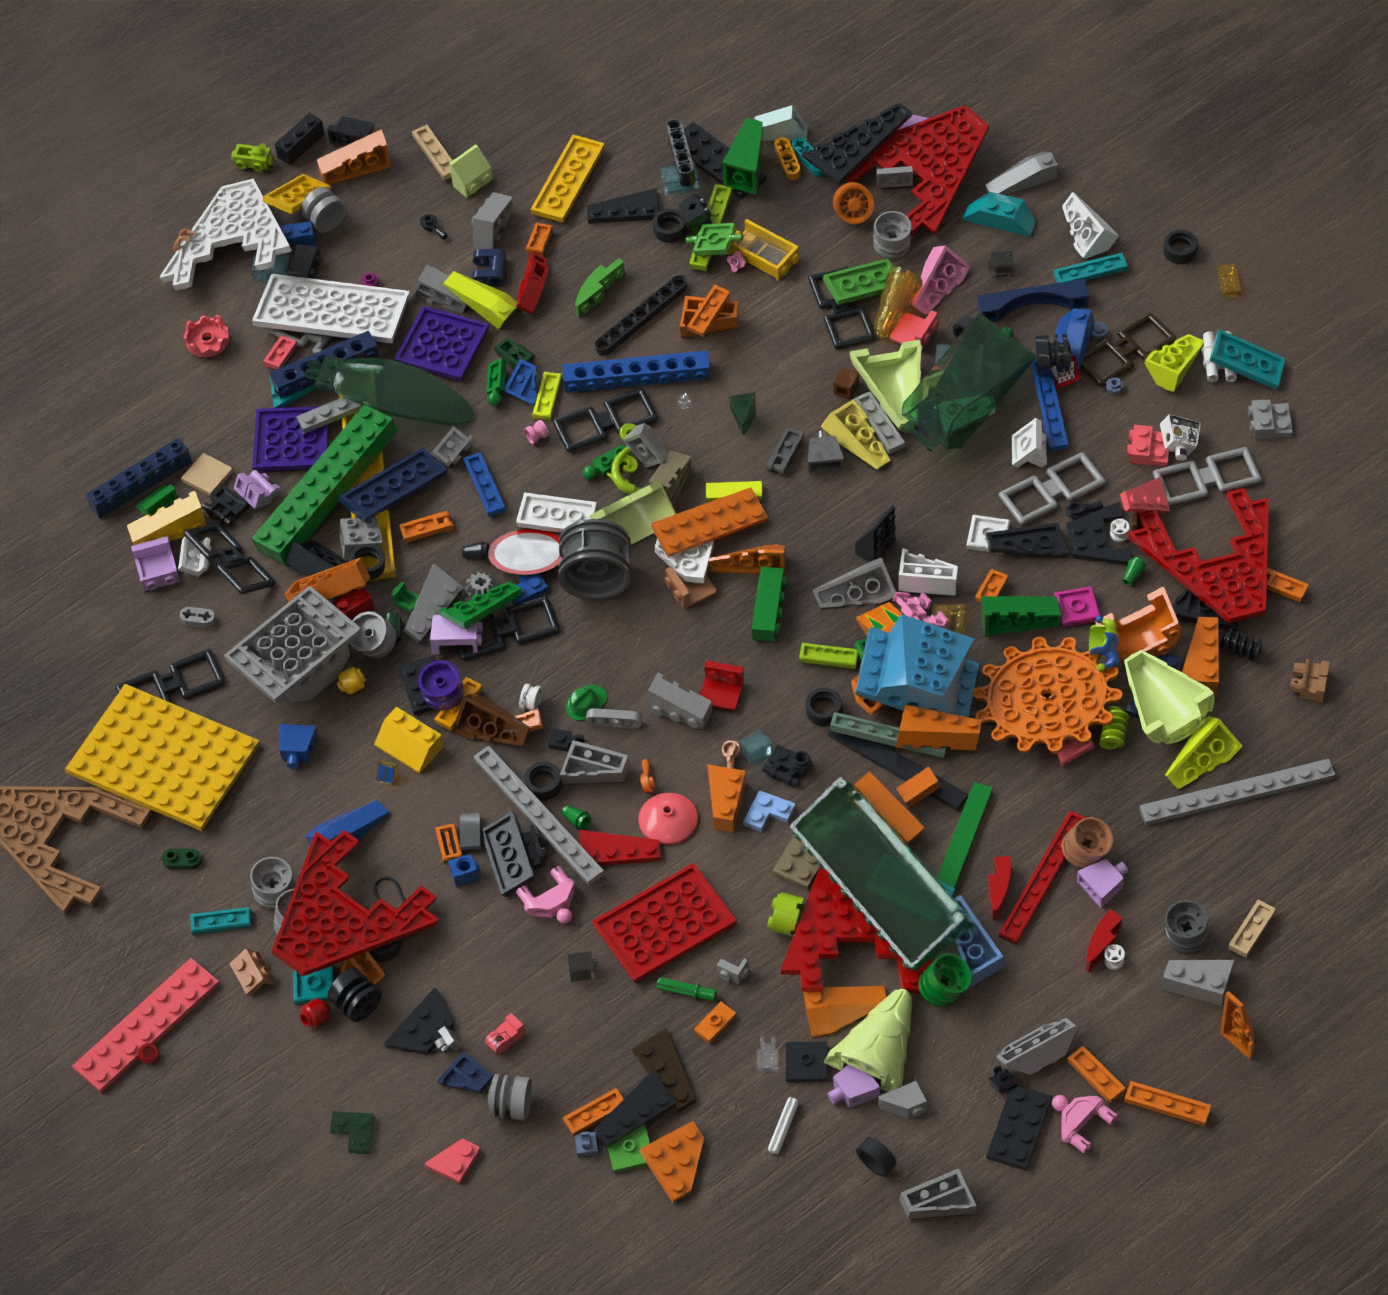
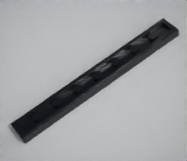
(899, 766)

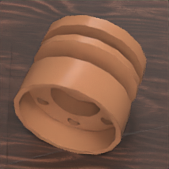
(1087, 842)

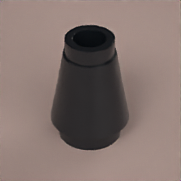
(476, 551)

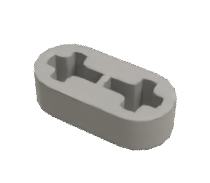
(197, 617)

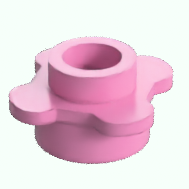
(741, 261)

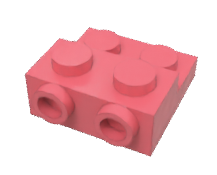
(1147, 447)

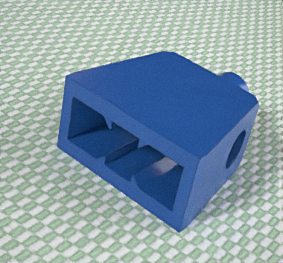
(296, 743)

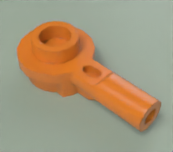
(647, 782)

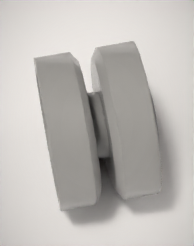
(323, 209)
(376, 637)

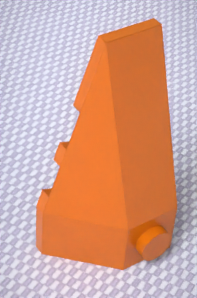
(750, 560)
(1238, 1025)

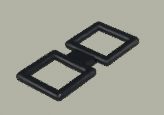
(840, 311)
(604, 420)
(230, 557)
(508, 626)
(173, 681)

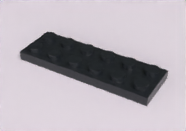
(709, 154)

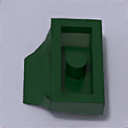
(512, 352)

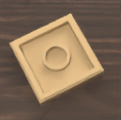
(207, 474)

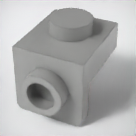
(731, 972)

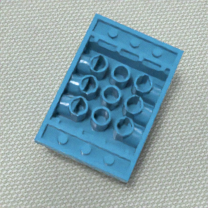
(918, 667)

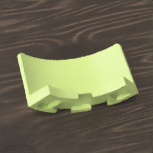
(639, 512)

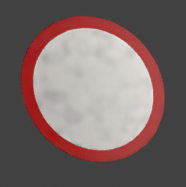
(525, 552)

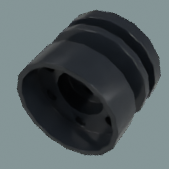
(1053, 354)
(354, 995)

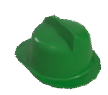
(583, 699)

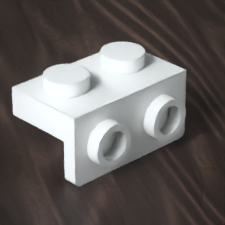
(191, 559)

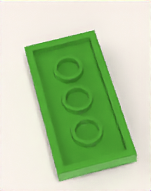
(858, 281)

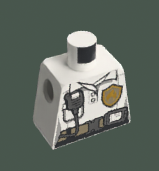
(1180, 435)

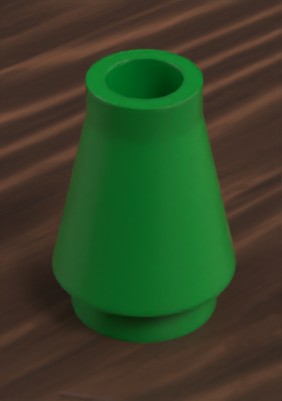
(1134, 569)
(577, 817)

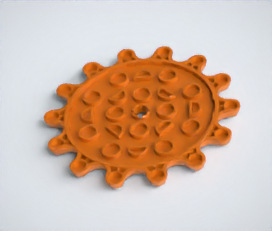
(1018, 689)

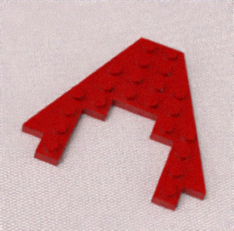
(1227, 584)

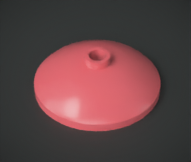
(672, 826)

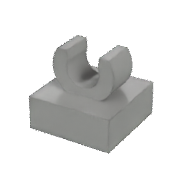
(447, 1040)

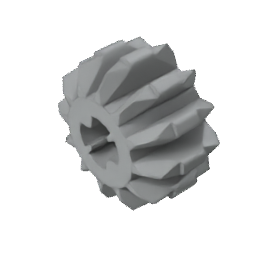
(480, 584)

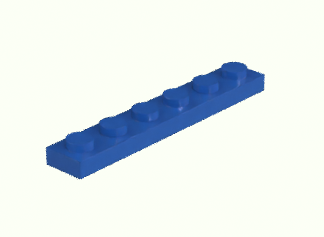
(1049, 409)

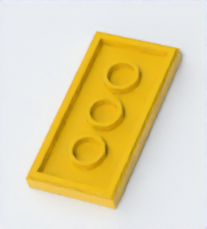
(292, 194)

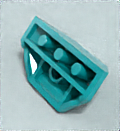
(1001, 213)

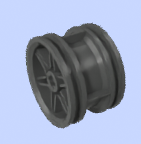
(594, 559)

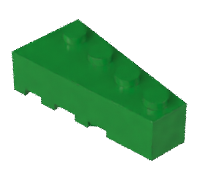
(1018, 614)

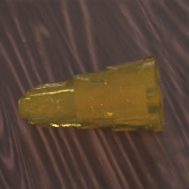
(895, 298)

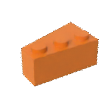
(726, 792)

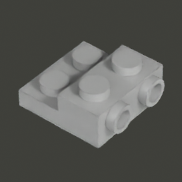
(1269, 419)

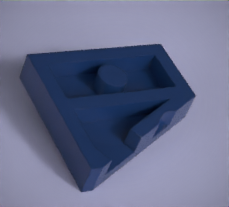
(466, 1075)

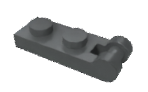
(785, 450)

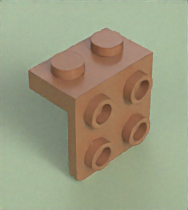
(688, 592)

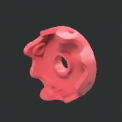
(205, 328)

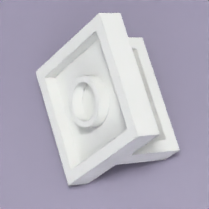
(1029, 445)

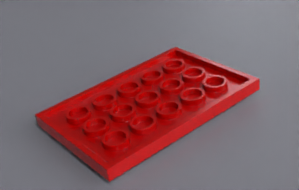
(664, 922)

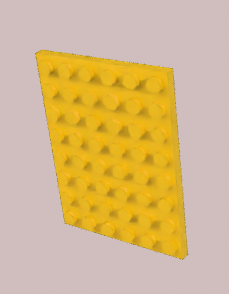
(162, 757)

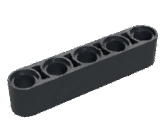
(680, 152)

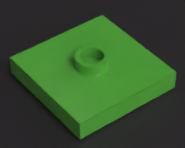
(626, 1151)

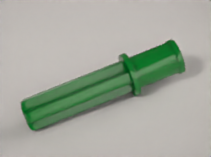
(687, 989)

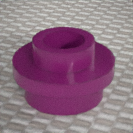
(369, 279)

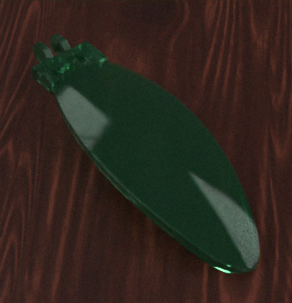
(392, 389)

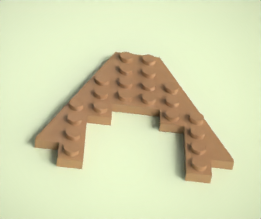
(32, 817)

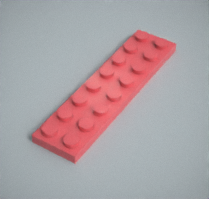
(145, 1024)

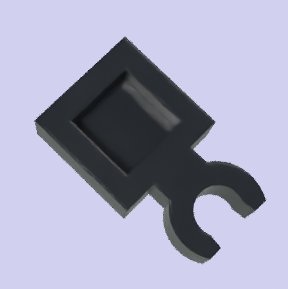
(563, 739)

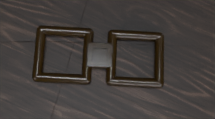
(1126, 347)

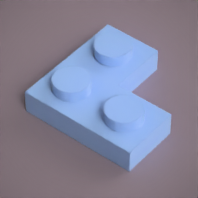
(768, 806)

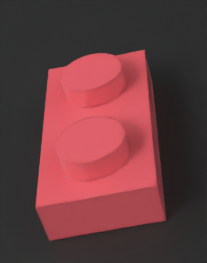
(280, 353)

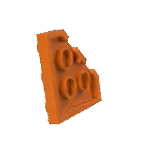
(675, 1159)

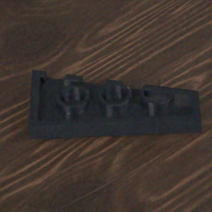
(625, 208)
(1032, 540)
(638, 1108)

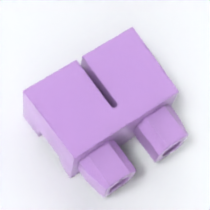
(256, 489)

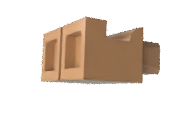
(1313, 682)

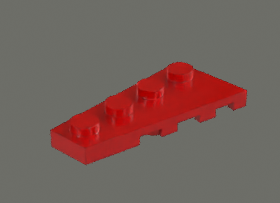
(619, 849)

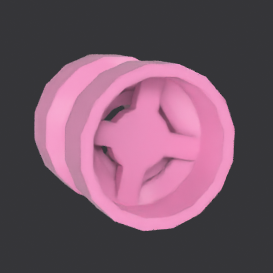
(536, 432)

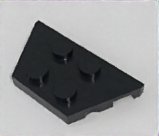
(1190, 607)
(421, 1027)

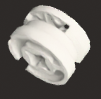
(530, 697)

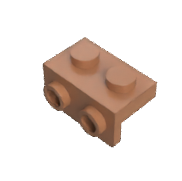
(251, 971)

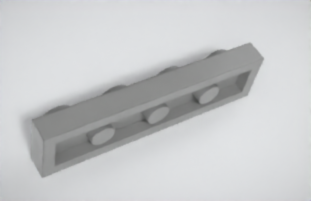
(327, 413)
(880, 422)

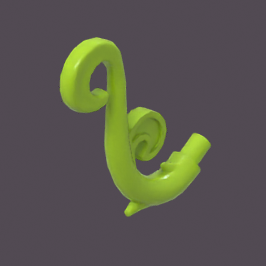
(631, 466)

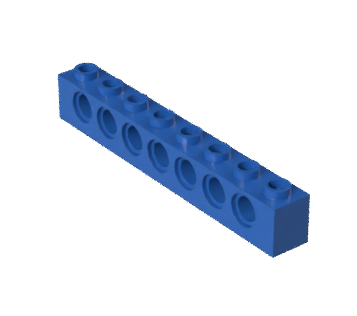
(636, 371)

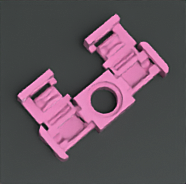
(914, 607)

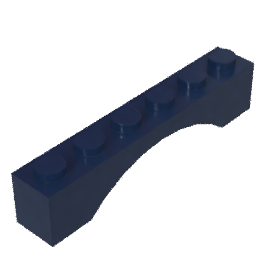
(1065, 294)

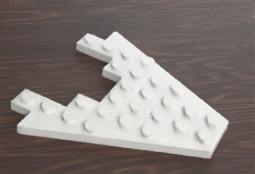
(231, 217)

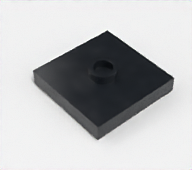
(806, 1061)

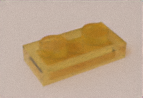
(1228, 280)

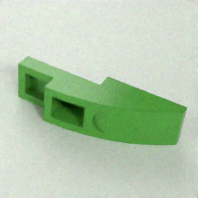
(594, 286)

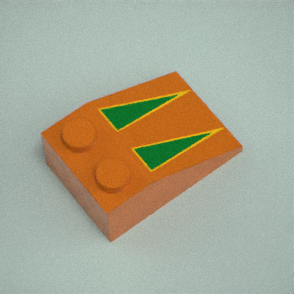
(882, 618)

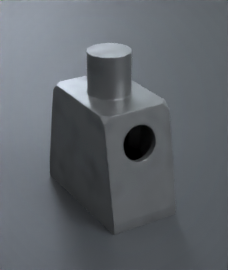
(824, 454)

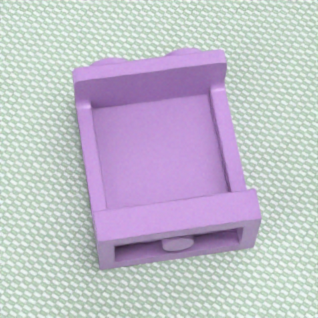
(155, 564)
(448, 633)

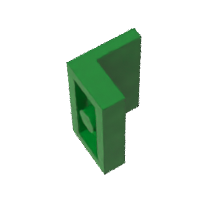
(161, 497)

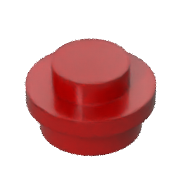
(148, 1053)

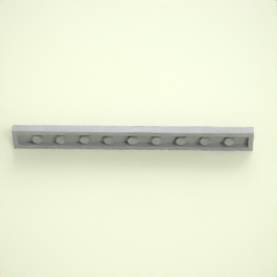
(1237, 792)
(539, 815)

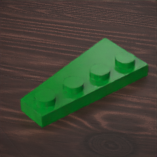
(481, 605)

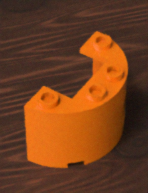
(1149, 629)

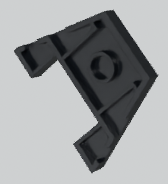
(1089, 537)

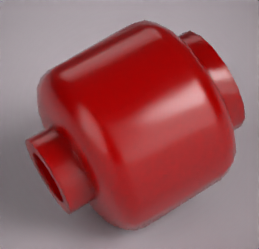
(315, 1013)

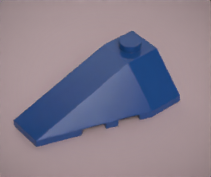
(354, 822)

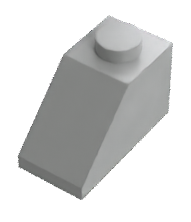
(904, 1101)

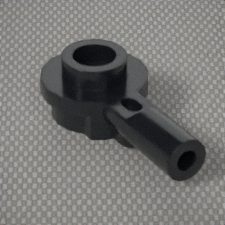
(429, 223)
(1077, 509)

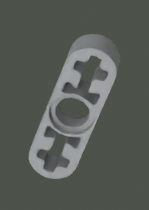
(614, 718)

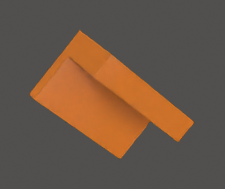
(918, 787)

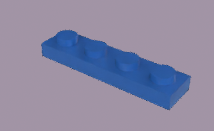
(484, 484)

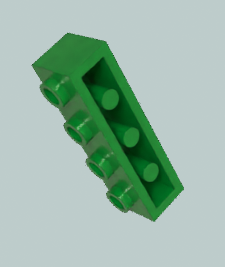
(767, 604)

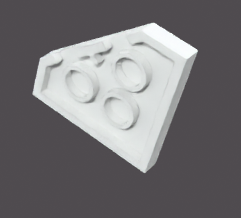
(690, 564)

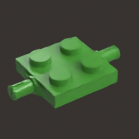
(714, 239)

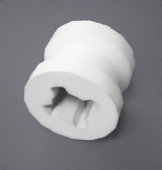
(1118, 526)
(1111, 952)

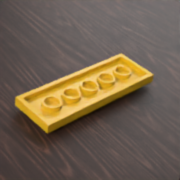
(567, 178)

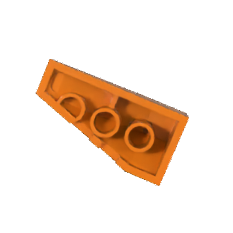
(839, 1007)

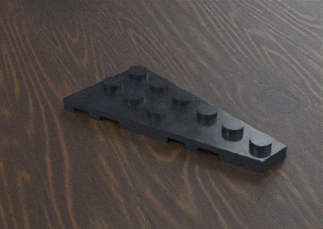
(853, 146)

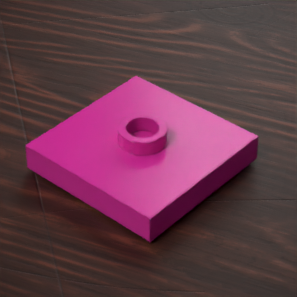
(1077, 606)

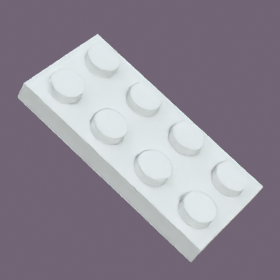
(552, 512)

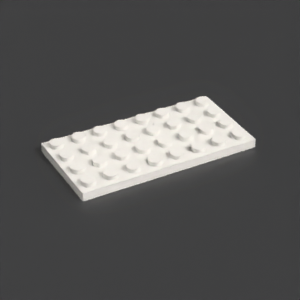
(330, 308)

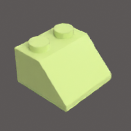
(470, 171)

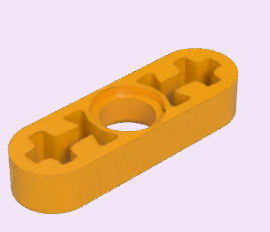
(787, 164)

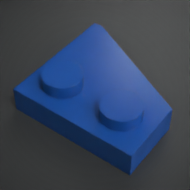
(523, 382)

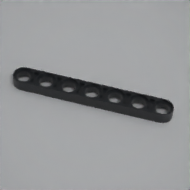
(637, 322)

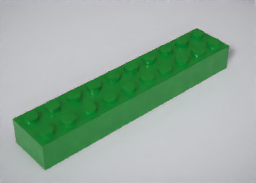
(324, 483)

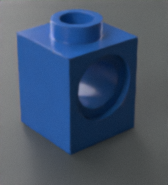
(463, 877)

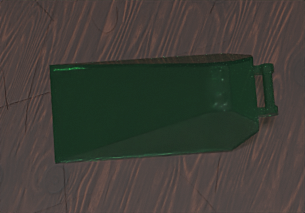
(965, 385)

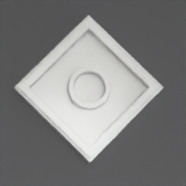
(979, 527)

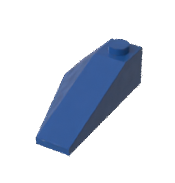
(1079, 327)

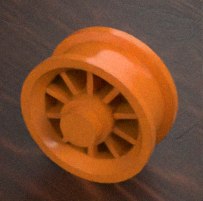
(853, 203)

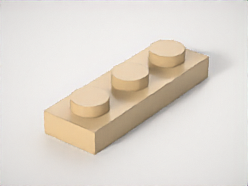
(1252, 928)

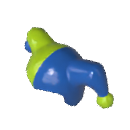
(1104, 641)

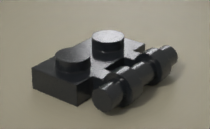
(229, 501)
(782, 759)

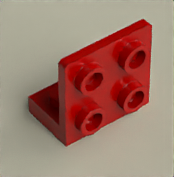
(722, 684)

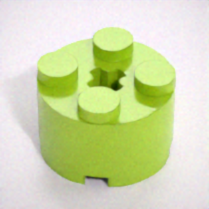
(786, 913)

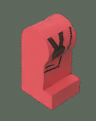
(505, 1034)

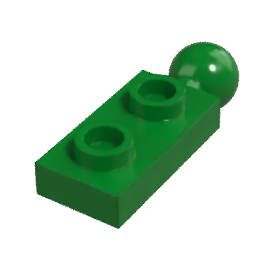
(496, 381)
(603, 463)

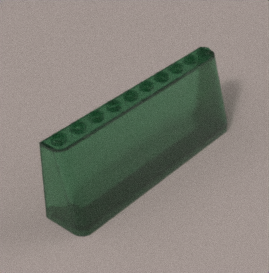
(880, 874)

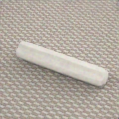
(783, 1125)

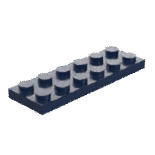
(393, 485)

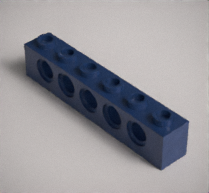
(292, 378)
(138, 478)

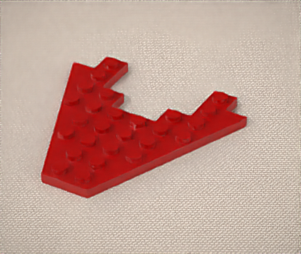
(939, 156)
(829, 920)
(331, 927)

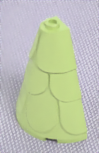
(891, 376)
(1166, 699)
(878, 1042)

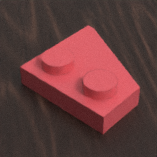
(454, 1160)

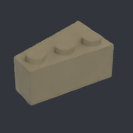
(673, 474)

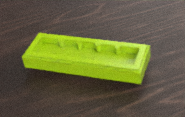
(828, 655)

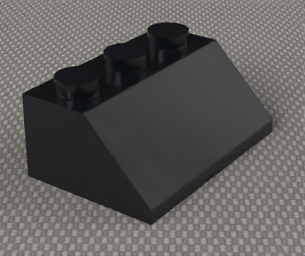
(312, 557)

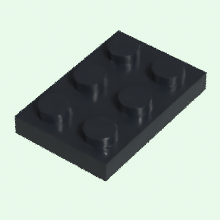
(409, 674)

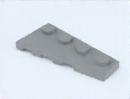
(436, 594)

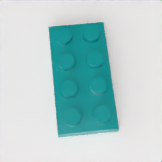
(1247, 359)

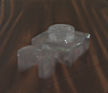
(767, 1056)

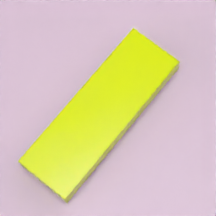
(547, 396)
(718, 490)

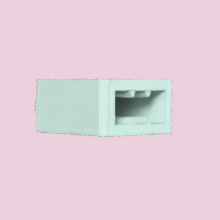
(783, 123)

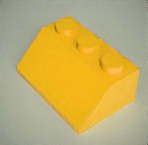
(408, 740)

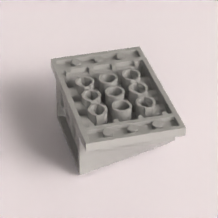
(296, 648)

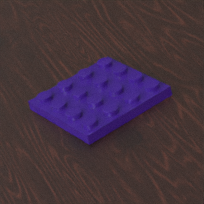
(442, 343)
(282, 443)

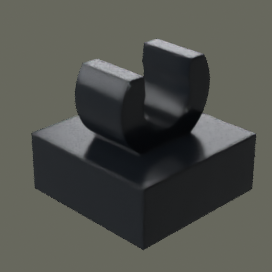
(1002, 1079)

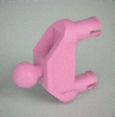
(552, 902)
(1078, 1114)

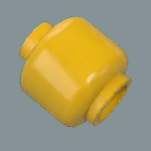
(351, 680)

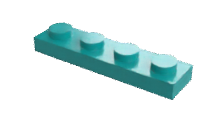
(1092, 269)

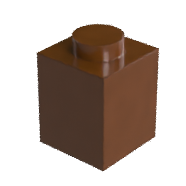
(846, 383)

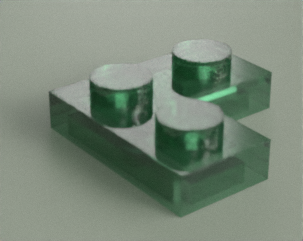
(356, 1125)

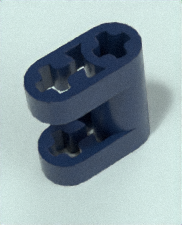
(496, 274)

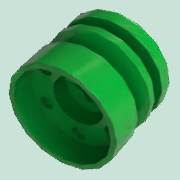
(945, 980)

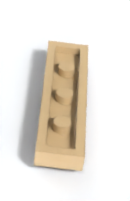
(433, 150)

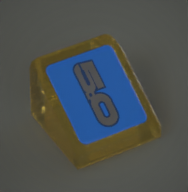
(387, 772)

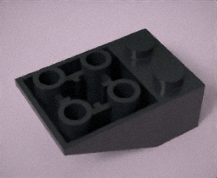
(877, 537)

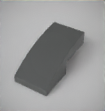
(470, 831)

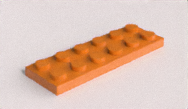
(709, 522)

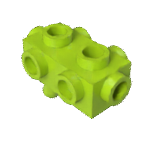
(252, 157)

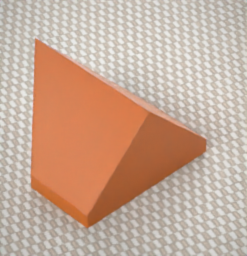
(366, 965)

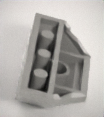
(1039, 1047)

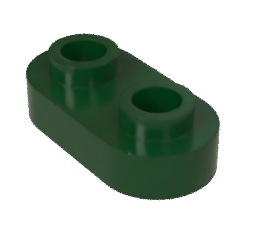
(180, 860)

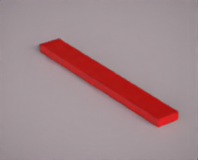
(1038, 884)

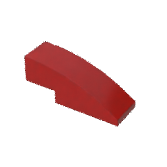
(999, 884)
(1103, 937)

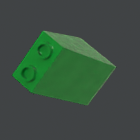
(744, 158)

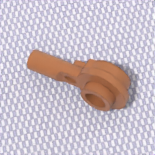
(730, 751)

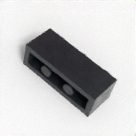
(299, 139)

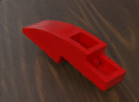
(533, 282)

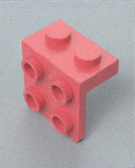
(915, 328)

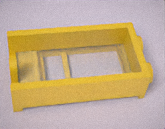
(766, 250)

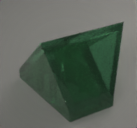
(743, 410)

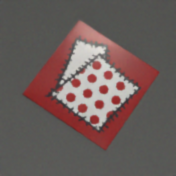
(1066, 378)

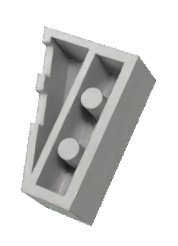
(490, 219)
(431, 289)
(677, 704)
(593, 765)

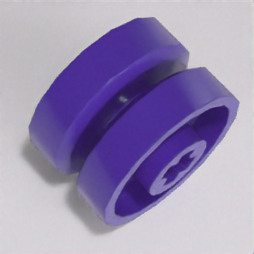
(441, 685)

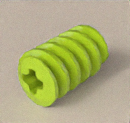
(1114, 734)

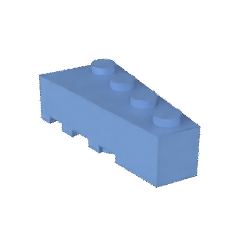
(978, 949)

